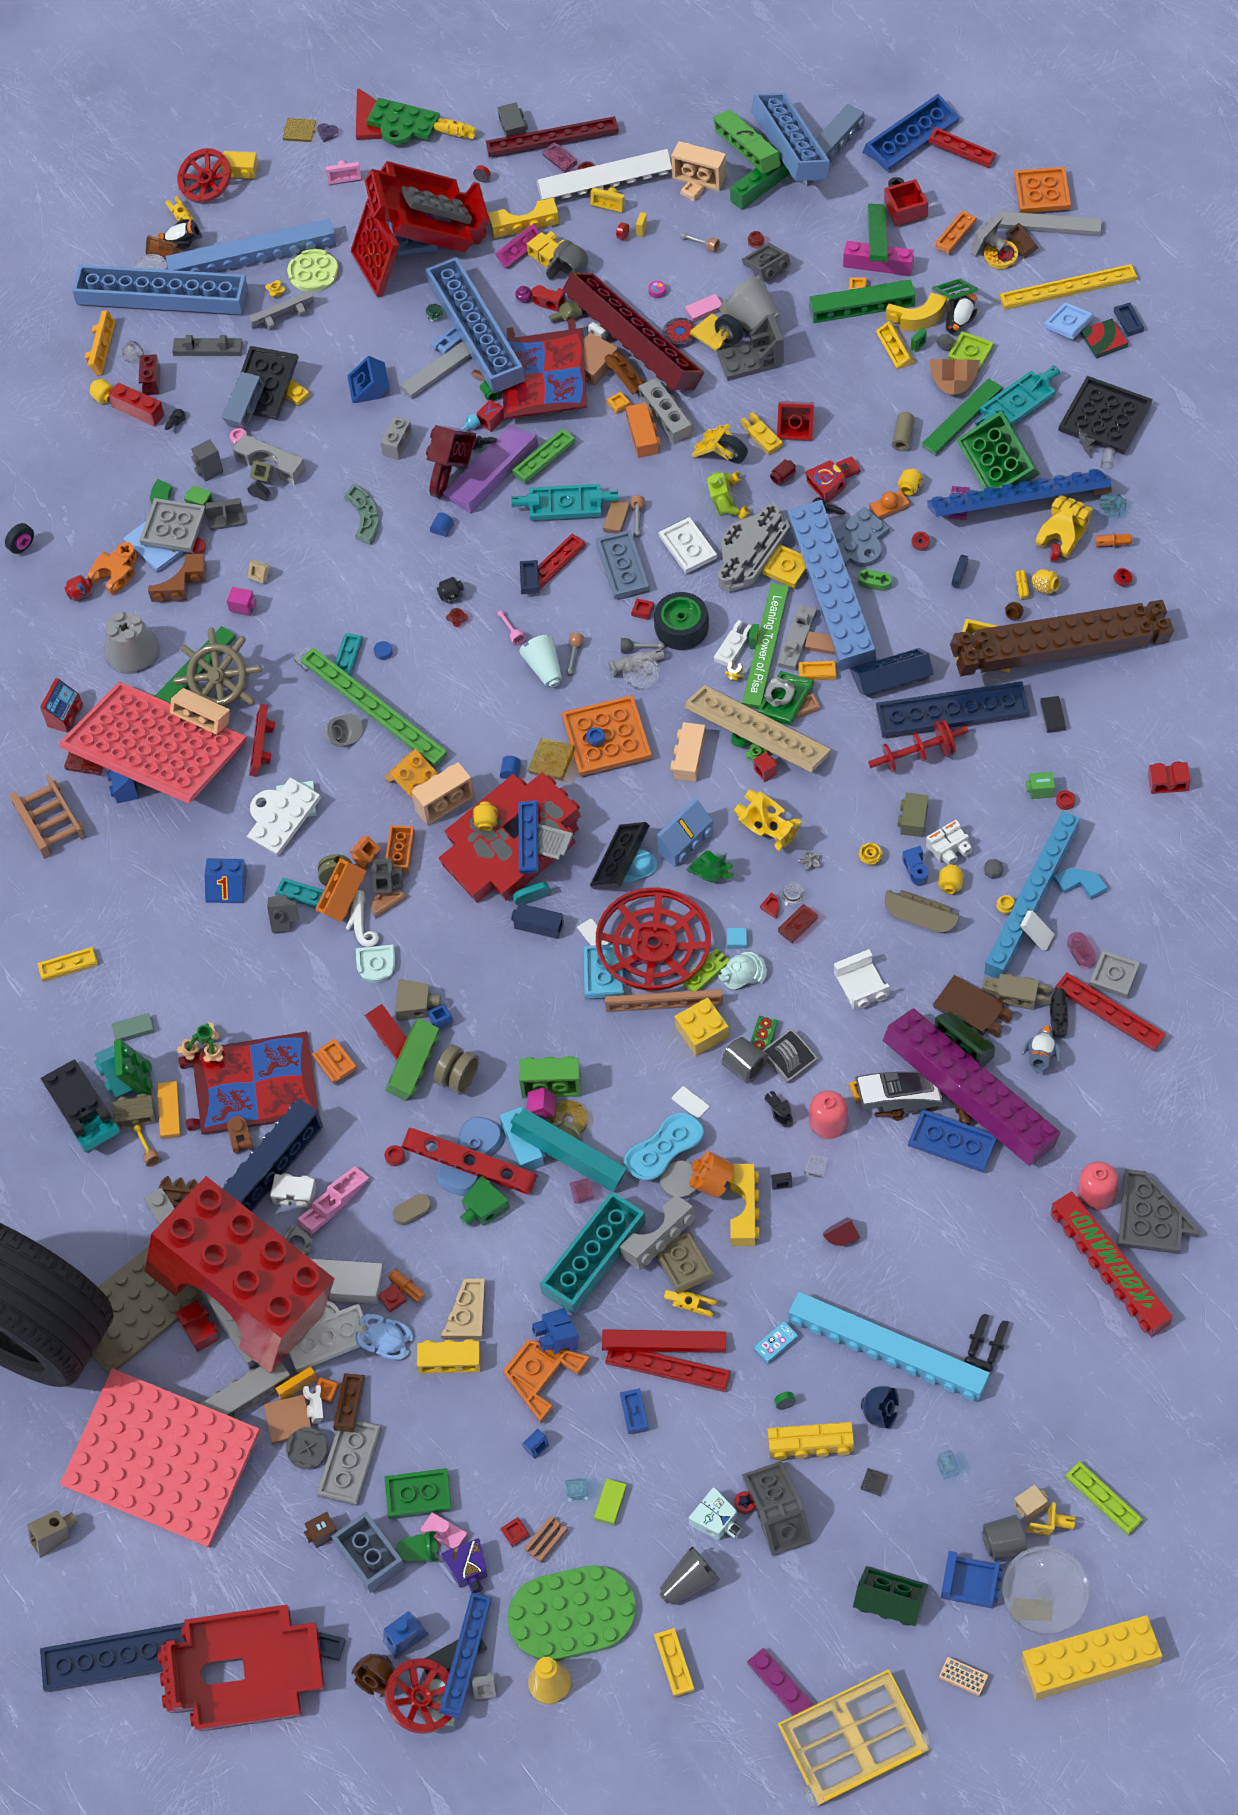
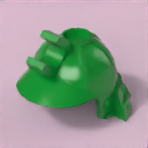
(711, 867)

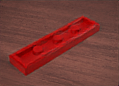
(962, 147)
(559, 558)

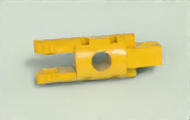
(455, 128)
(179, 210)
(680, 1301)

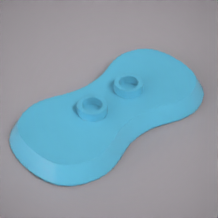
(673, 1137)

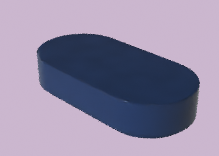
(959, 571)

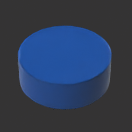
(383, 650)
(595, 736)

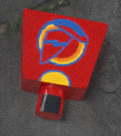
(828, 479)

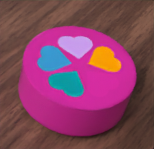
(657, 289)

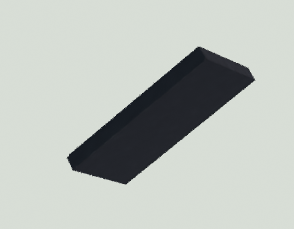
(619, 855)

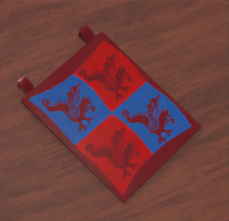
(552, 373)
(252, 1081)

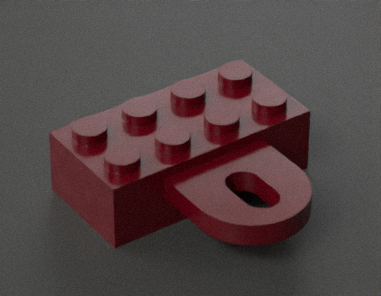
(447, 448)

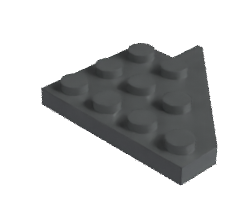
(1150, 1217)

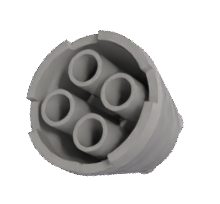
(750, 303)
(129, 643)

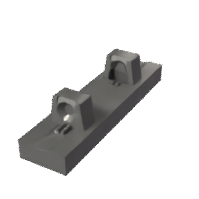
(207, 346)

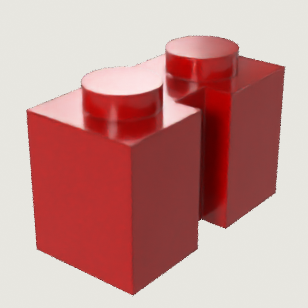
(1169, 778)
(197, 1326)

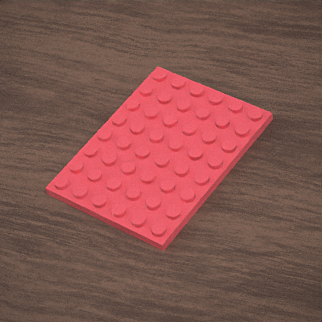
(150, 745)
(160, 1457)

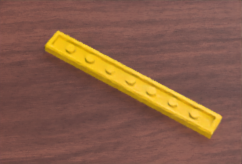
(1068, 287)

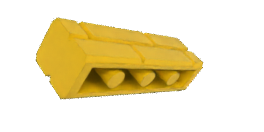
(810, 1440)

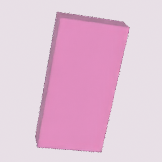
(703, 307)

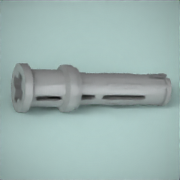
(617, 666)

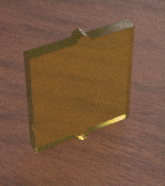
(299, 130)

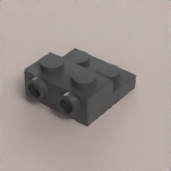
(767, 261)

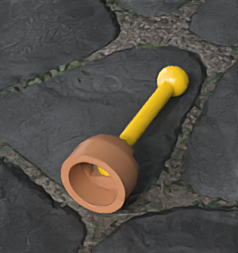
(151, 1156)

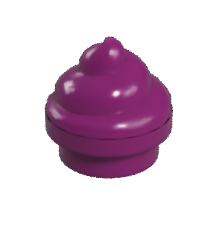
(523, 294)

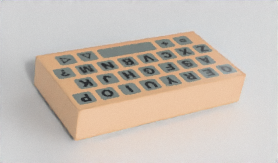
(963, 1676)

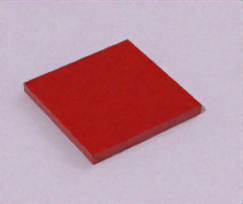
(374, 250)

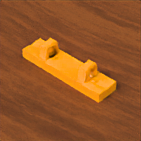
(103, 334)

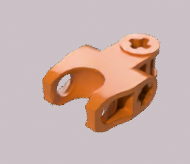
(116, 566)

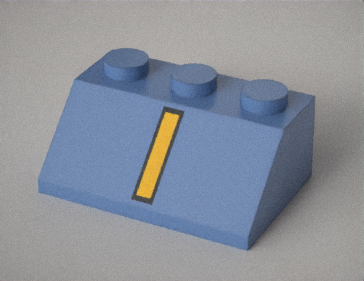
(684, 833)

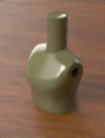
(567, 311)

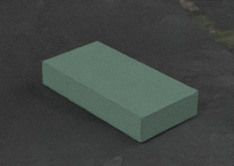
(133, 1027)

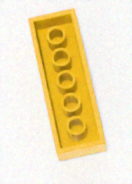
(1091, 1657)

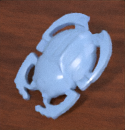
(384, 1337)

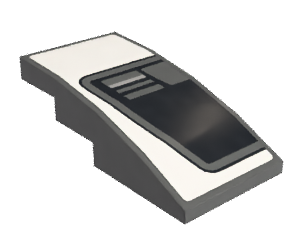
(897, 1091)

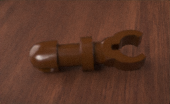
(963, 1116)

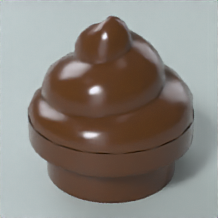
(1014, 610)

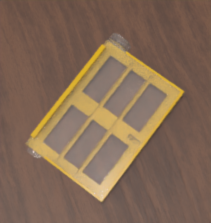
(853, 1738)

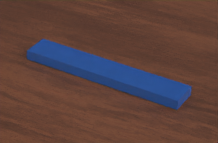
(465, 1655)

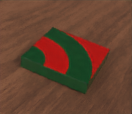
(1104, 338)

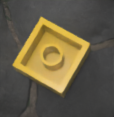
(701, 1026)

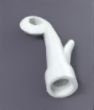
(357, 919)

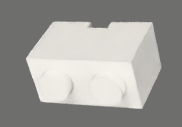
(293, 1189)

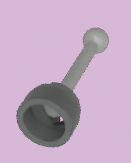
(627, 645)

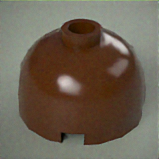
(373, 1673)

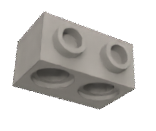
(396, 437)

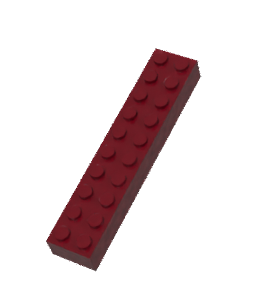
(633, 331)

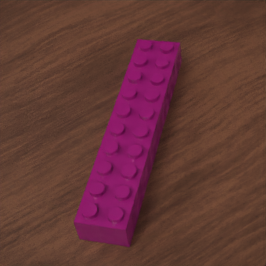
(971, 1086)

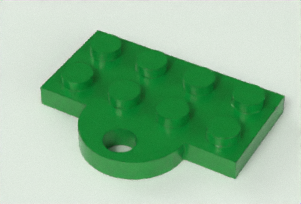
(401, 120)

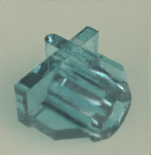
(1112, 504)

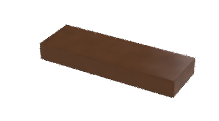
(349, 1402)

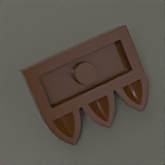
(178, 1191)

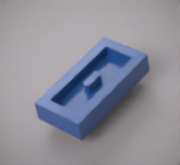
(634, 1411)

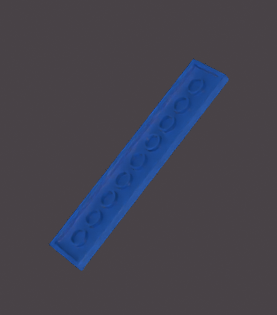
(1018, 493)

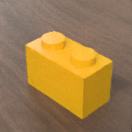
(242, 164)

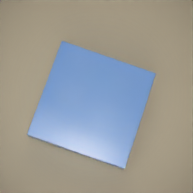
(1068, 320)

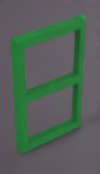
(965, 284)

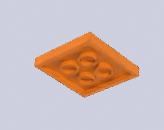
(1042, 190)

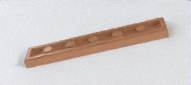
(661, 1000)

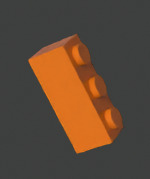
(642, 430)
(341, 890)

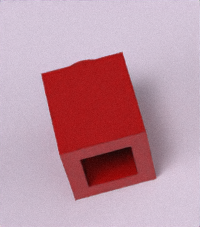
(490, 415)

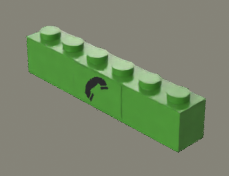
(747, 141)

